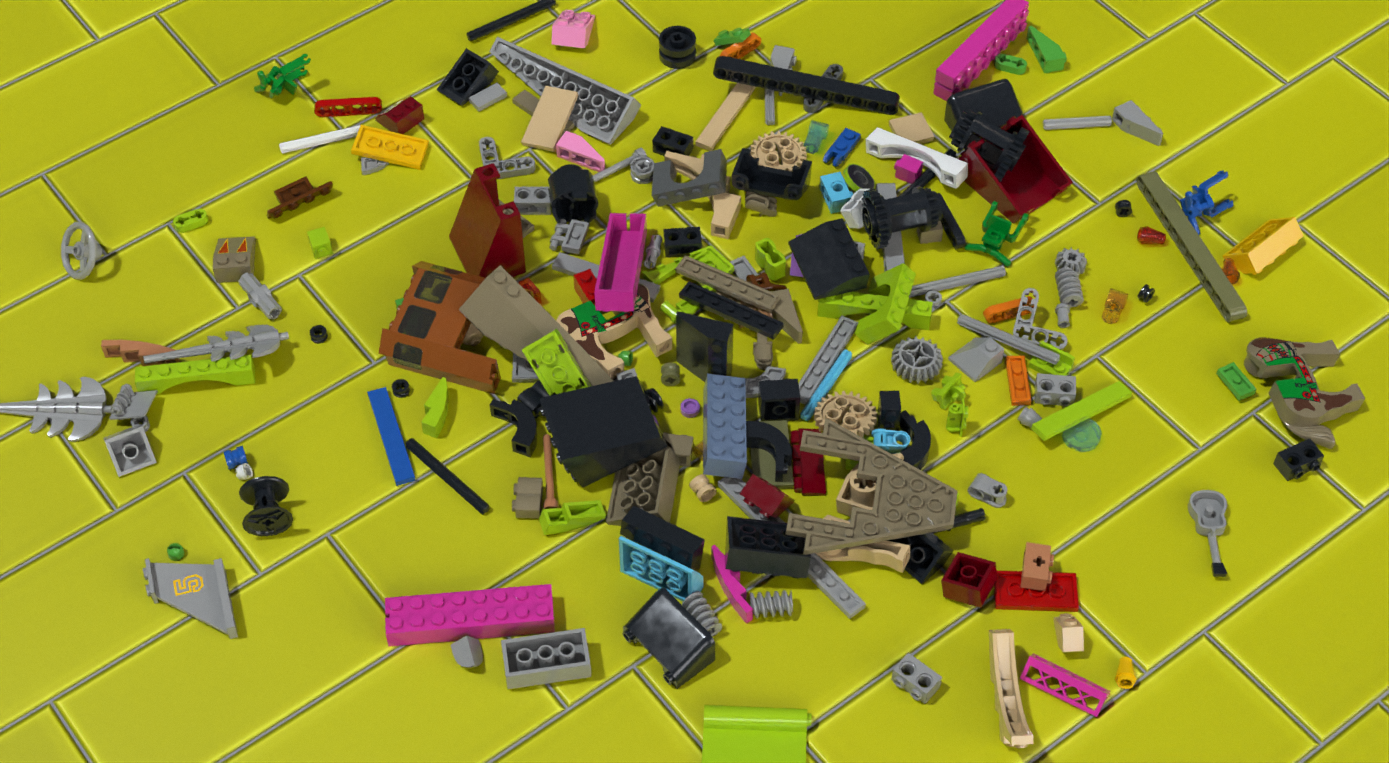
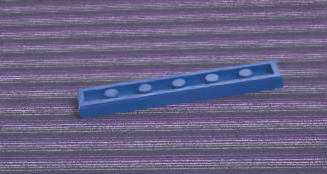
(391, 436)

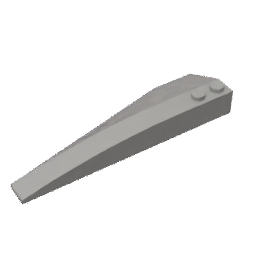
(598, 109)

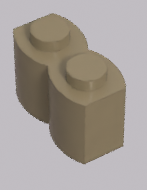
(528, 498)

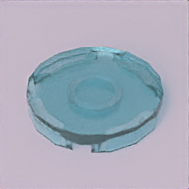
(1083, 436)

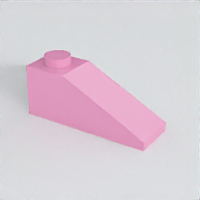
(579, 151)

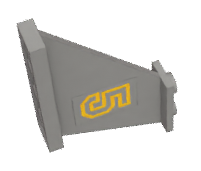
(195, 590)

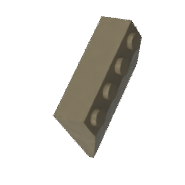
(647, 485)

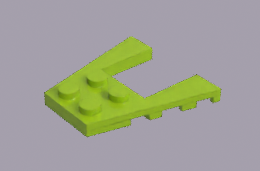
(706, 255)

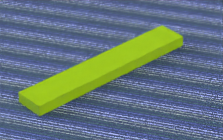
(1081, 410)

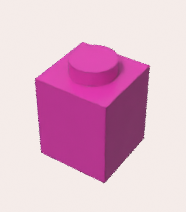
(908, 168)

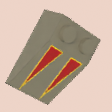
(233, 258)

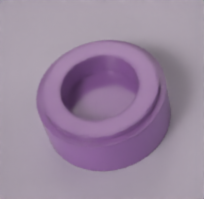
(690, 408)

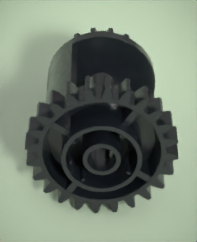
(1010, 143)
(886, 216)

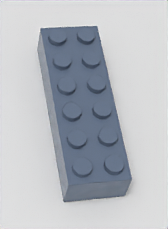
(724, 426)

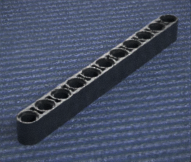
(806, 85)

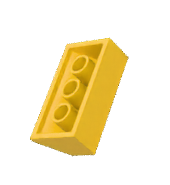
(1265, 245)

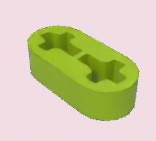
(190, 220)

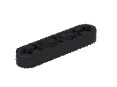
(950, 226)

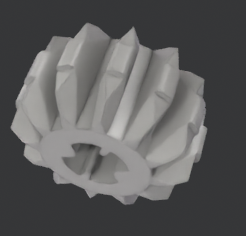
(1072, 259)

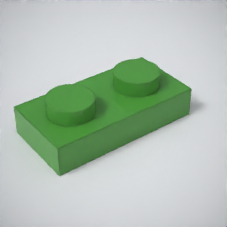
(729, 37)
(1236, 381)

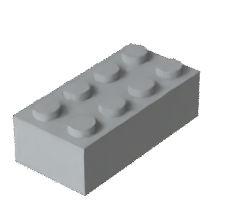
(546, 658)

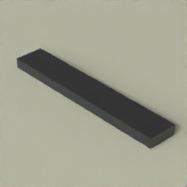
(731, 310)

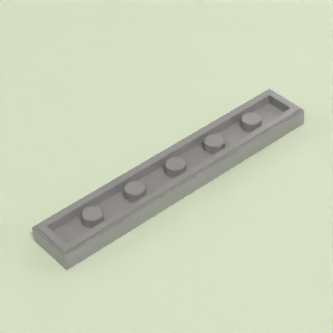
(572, 265)
(826, 357)

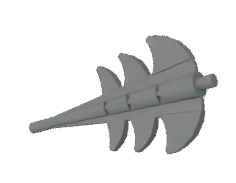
(262, 339)
(84, 410)

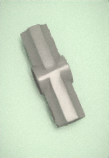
(260, 296)

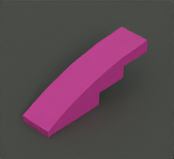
(731, 585)

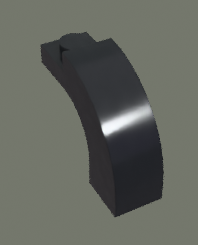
(520, 415)
(920, 437)
(769, 438)

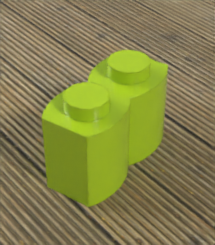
(770, 259)

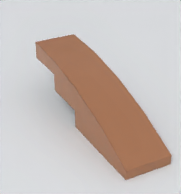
(135, 350)

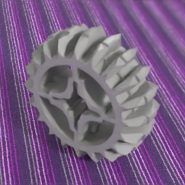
(926, 355)

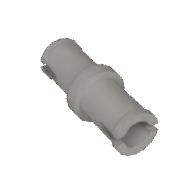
(653, 251)

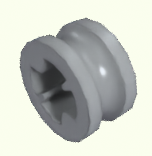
(934, 295)
(144, 420)

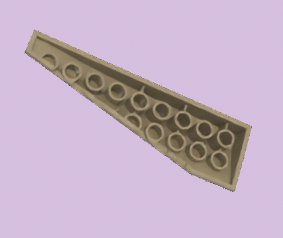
(515, 319)

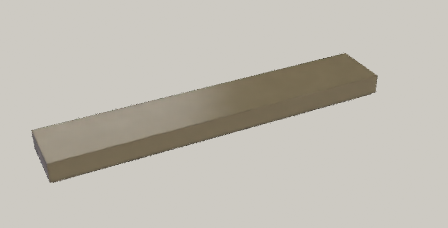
(728, 284)

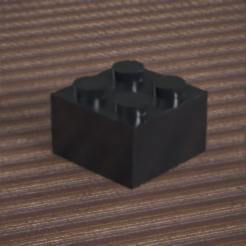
(779, 400)

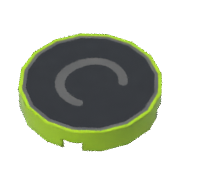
(858, 177)

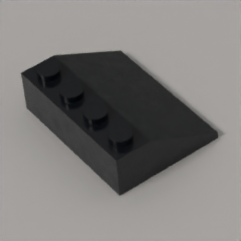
(829, 260)
(704, 345)
(764, 548)

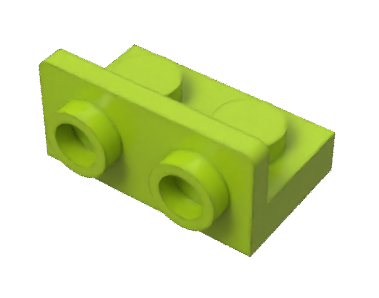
(1063, 366)

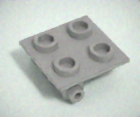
(131, 404)

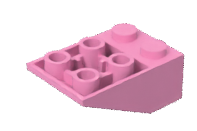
(572, 29)

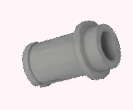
(1063, 317)

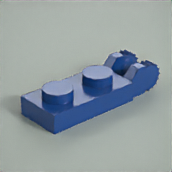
(842, 146)

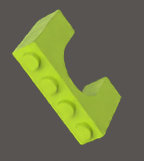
(897, 285)

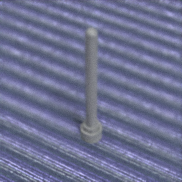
(637, 153)

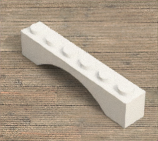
(889, 145)

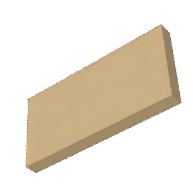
(549, 118)

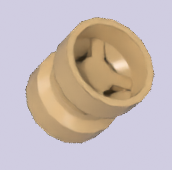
(701, 486)

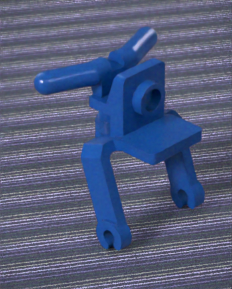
(1200, 200)

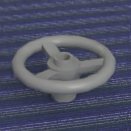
(84, 250)

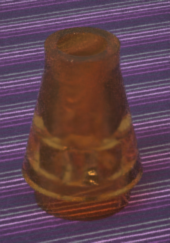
(1231, 270)

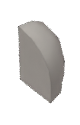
(467, 652)

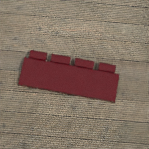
(807, 467)

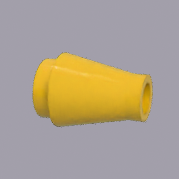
(1125, 674)

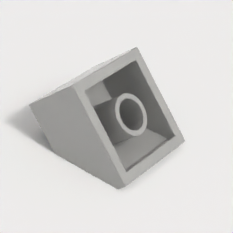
(129, 450)

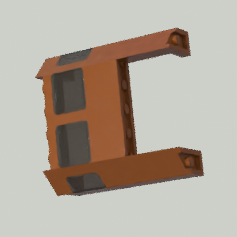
(432, 329)

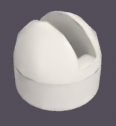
(244, 472)

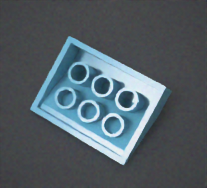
(658, 570)

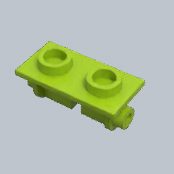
(957, 417)

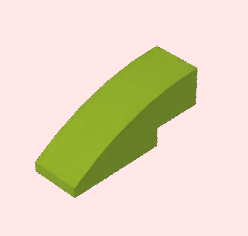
(436, 410)
(571, 516)

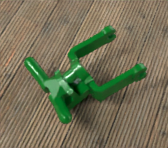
(284, 75)
(996, 232)

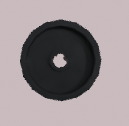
(677, 47)

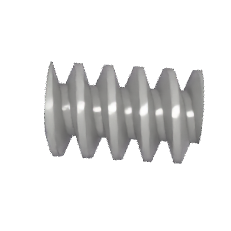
(1069, 287)
(771, 604)
(701, 612)

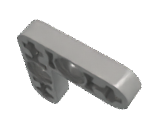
(522, 162)
(1027, 324)

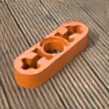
(741, 49)
(1002, 311)

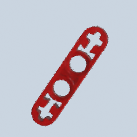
(348, 108)

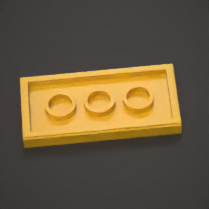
(390, 147)

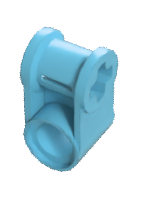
(887, 440)

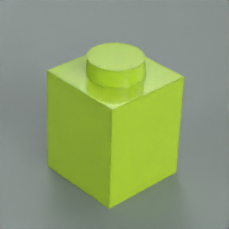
(319, 242)

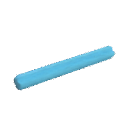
(826, 384)

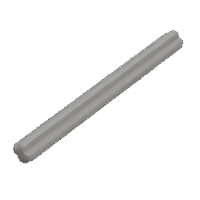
(957, 281)
(1008, 339)

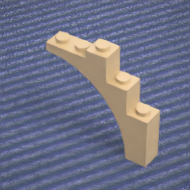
(724, 205)
(1003, 673)

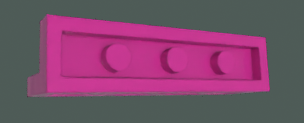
(1068, 677)

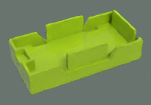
(556, 369)

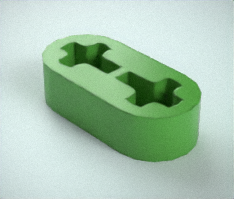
(1010, 64)

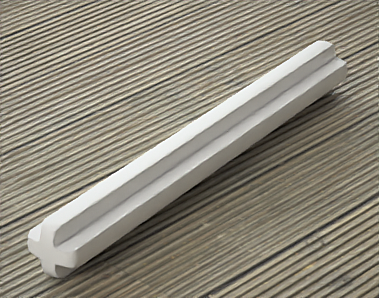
(319, 139)

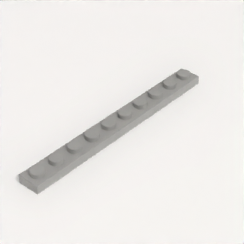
(818, 571)

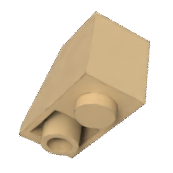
(1069, 633)

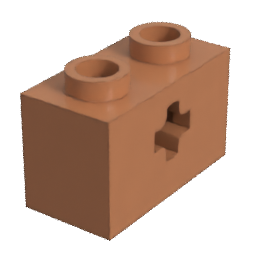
(1036, 566)

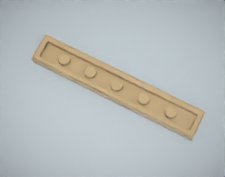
(724, 116)

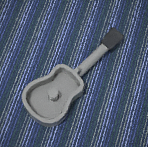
(1208, 512)

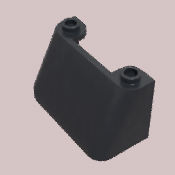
(994, 100)
(770, 181)
(671, 637)

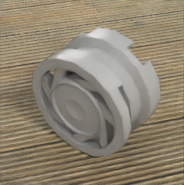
(642, 169)

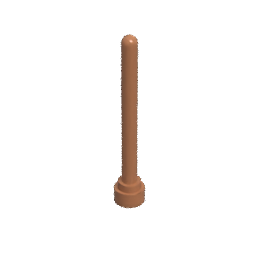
(550, 502)

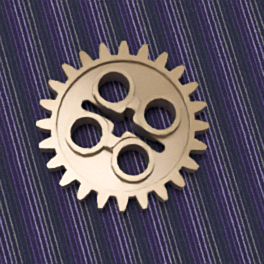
(789, 151)
(855, 412)

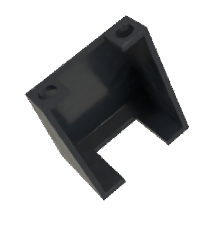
(601, 428)

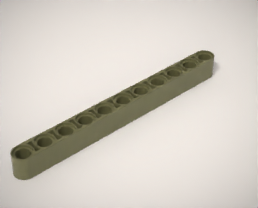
(1191, 247)

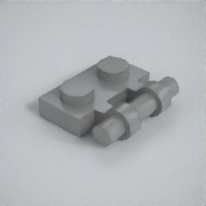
(574, 237)

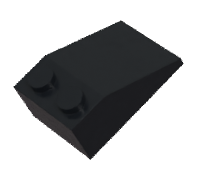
(467, 77)

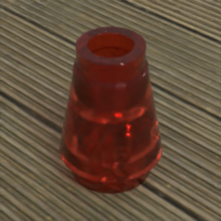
(1150, 236)

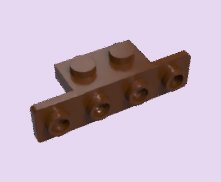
(295, 194)

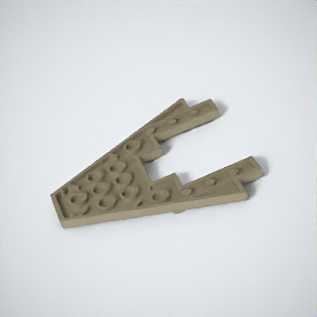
(904, 498)

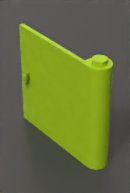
(754, 734)

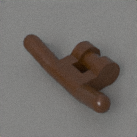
(764, 282)

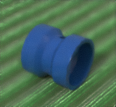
(235, 457)

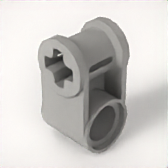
(987, 489)

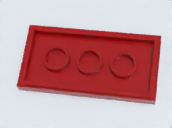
(1058, 596)

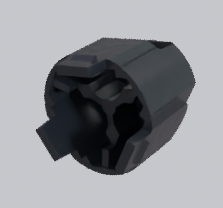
(572, 194)

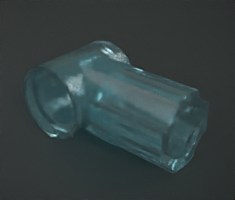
(816, 133)

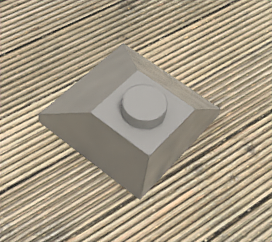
(978, 357)

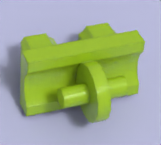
(951, 391)

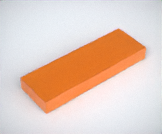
(1018, 380)

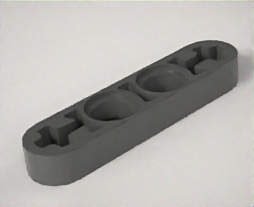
(838, 74)

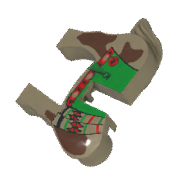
(1299, 400)

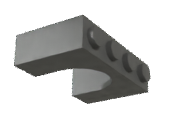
(709, 182)

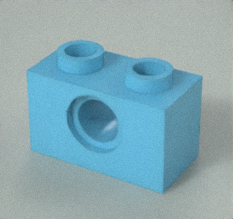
(834, 191)

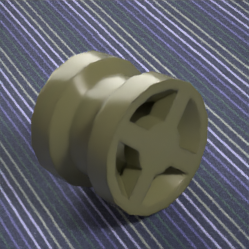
(670, 374)

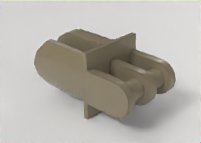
(761, 203)
(762, 352)

